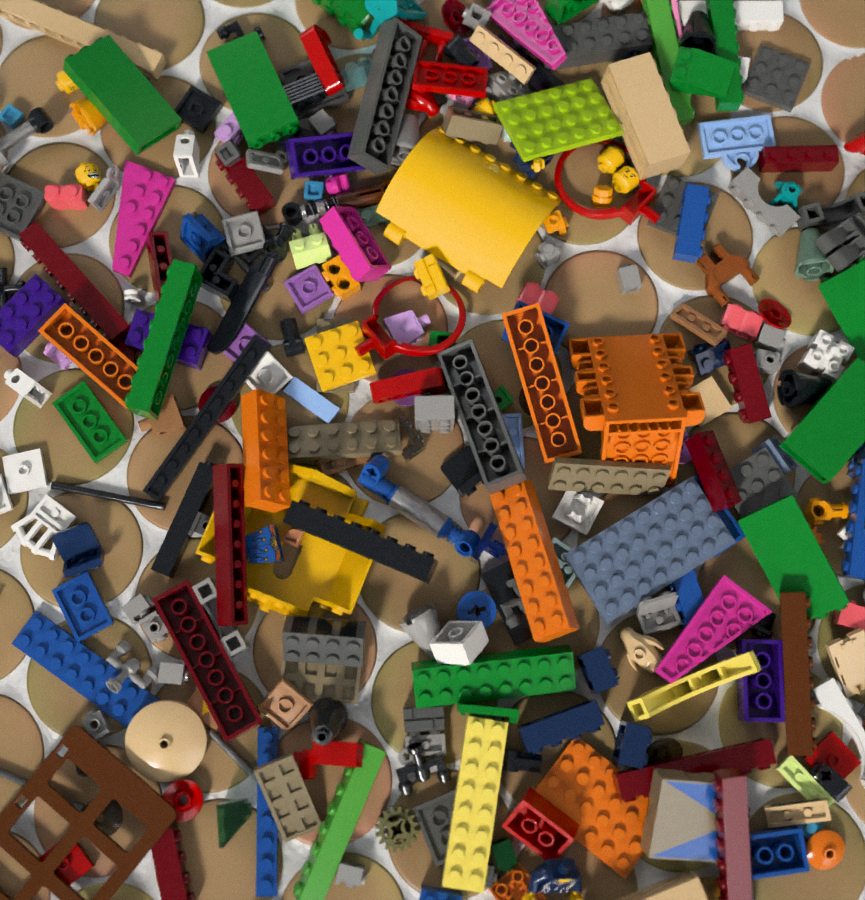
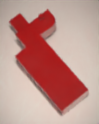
(334, 753)

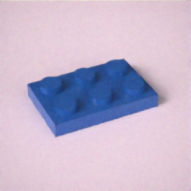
(83, 606)

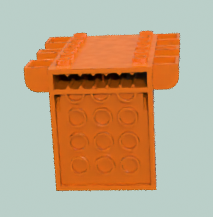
(636, 396)

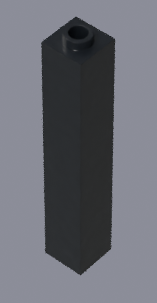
(179, 531)

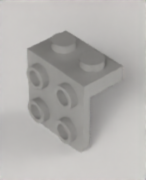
(505, 86)
(658, 613)

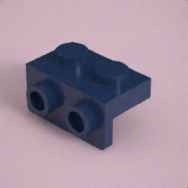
(709, 357)

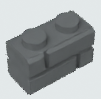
(423, 719)

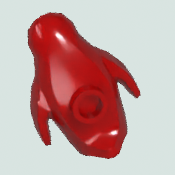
(422, 102)

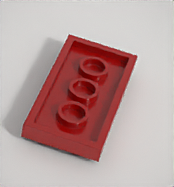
(450, 79)

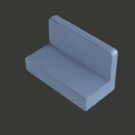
(782, 459)

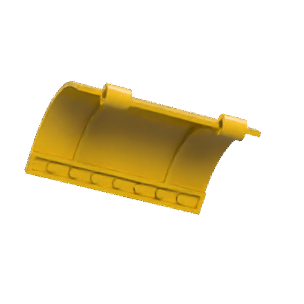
(464, 208)

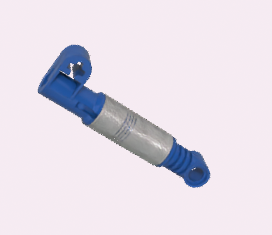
(414, 507)

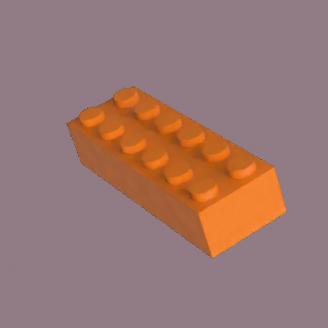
(90, 352)
(265, 451)

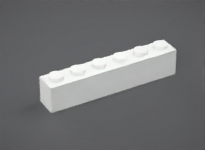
(749, 14)

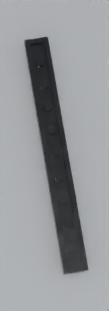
(207, 418)

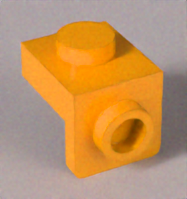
(555, 222)

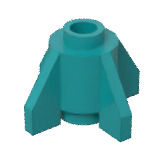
(787, 194)

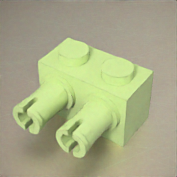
(309, 249)

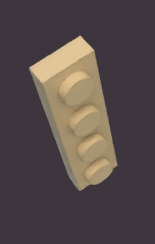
(502, 54)

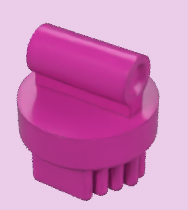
(337, 184)

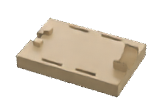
(850, 660)

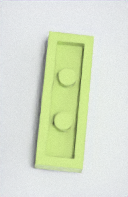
(802, 780)

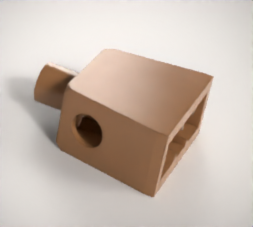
(169, 420)

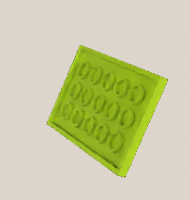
(557, 119)

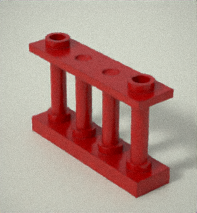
(431, 36)

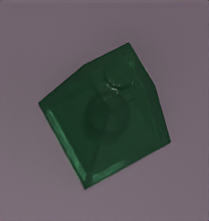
(231, 818)

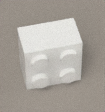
(459, 642)

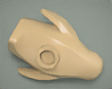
(641, 649)

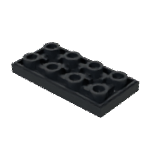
(496, 584)

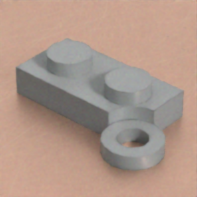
(266, 161)
(105, 190)
(432, 745)

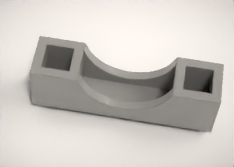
(778, 219)
(230, 636)

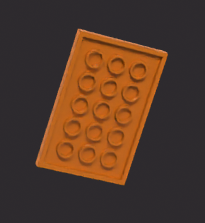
(585, 791)

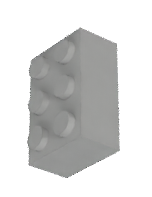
(434, 414)

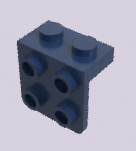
(78, 549)

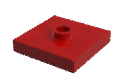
(833, 754)
(74, 865)

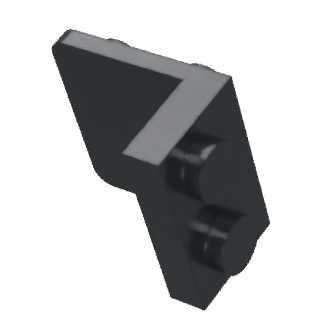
(463, 472)

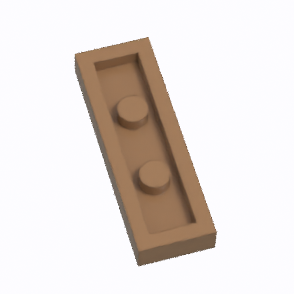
(699, 324)

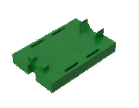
(512, 713)

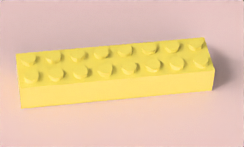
(474, 804)

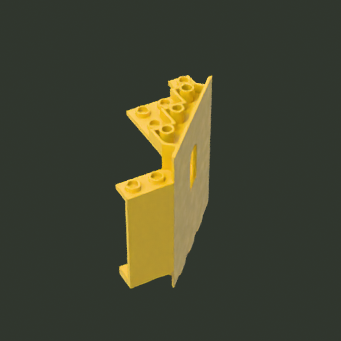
(324, 572)

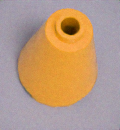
(87, 116)

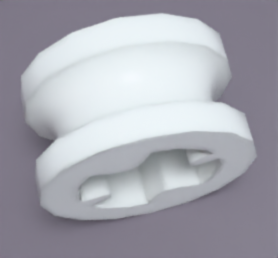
(132, 296)

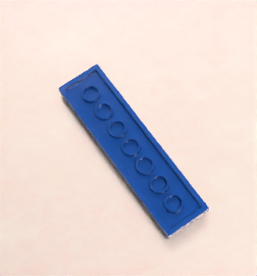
(80, 668)

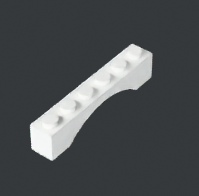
(831, 699)

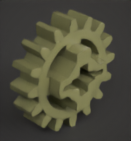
(405, 834)

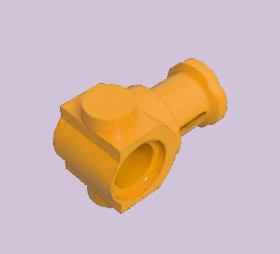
(826, 510)

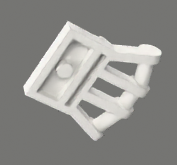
(54, 517)

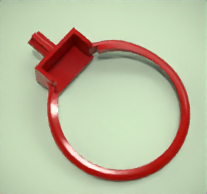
(635, 206)
(386, 347)

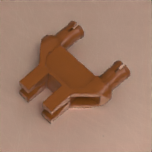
(724, 270)

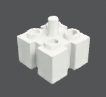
(825, 356)

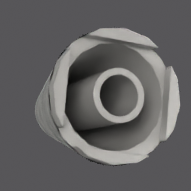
(407, 138)
(422, 627)

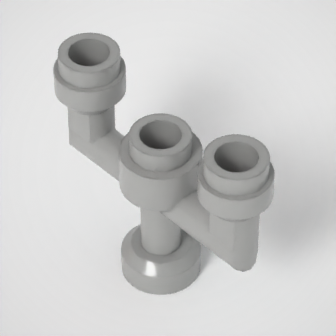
(129, 669)

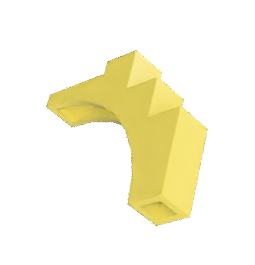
(692, 684)

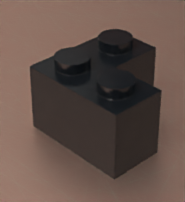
(216, 276)

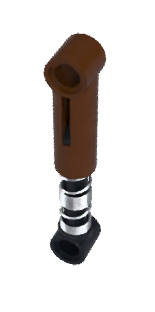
(354, 198)

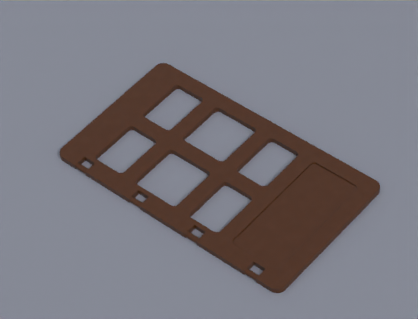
(116, 783)

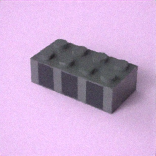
(324, 640)

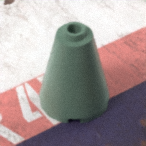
(810, 261)

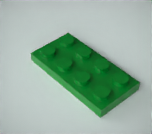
(90, 422)

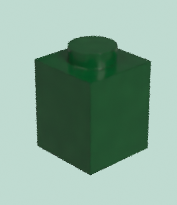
(504, 854)

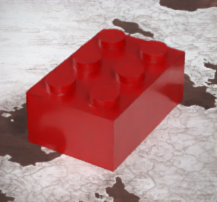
(540, 825)

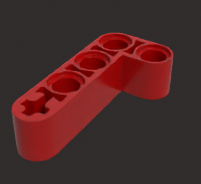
(316, 45)
(408, 385)

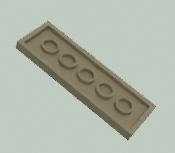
(343, 440)
(608, 476)

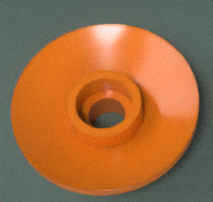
(820, 844)

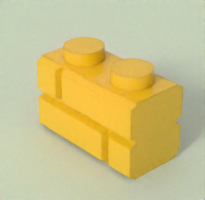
(431, 276)

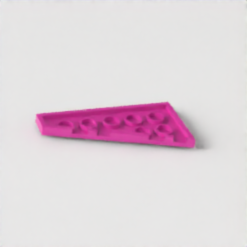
(530, 27)
(141, 205)
(718, 620)

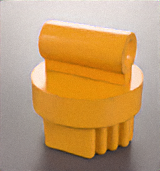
(602, 196)

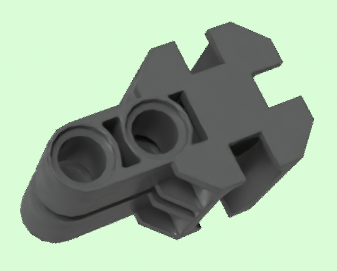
(844, 242)

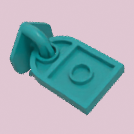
(386, 10)

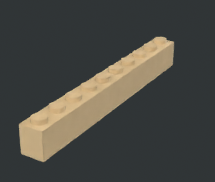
(79, 33)

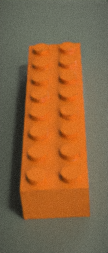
(542, 382)
(534, 562)

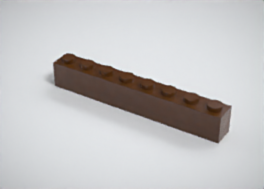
(796, 673)

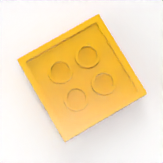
(335, 356)

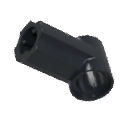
(458, 50)
(292, 341)
(516, 761)

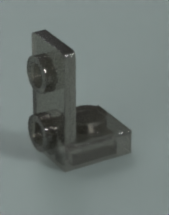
(410, 450)

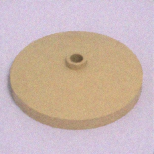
(170, 722)

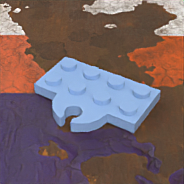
(736, 139)

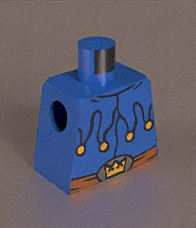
(264, 546)

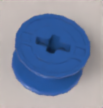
(478, 599)

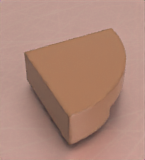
(293, 537)

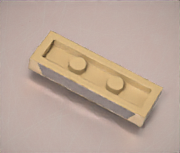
(797, 812)

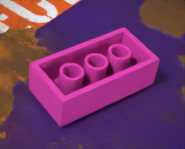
(355, 244)

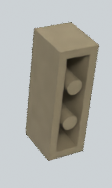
(472, 125)

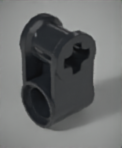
(831, 782)

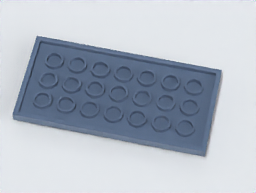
(649, 549)

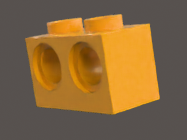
(339, 278)

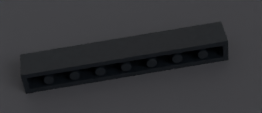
(362, 542)

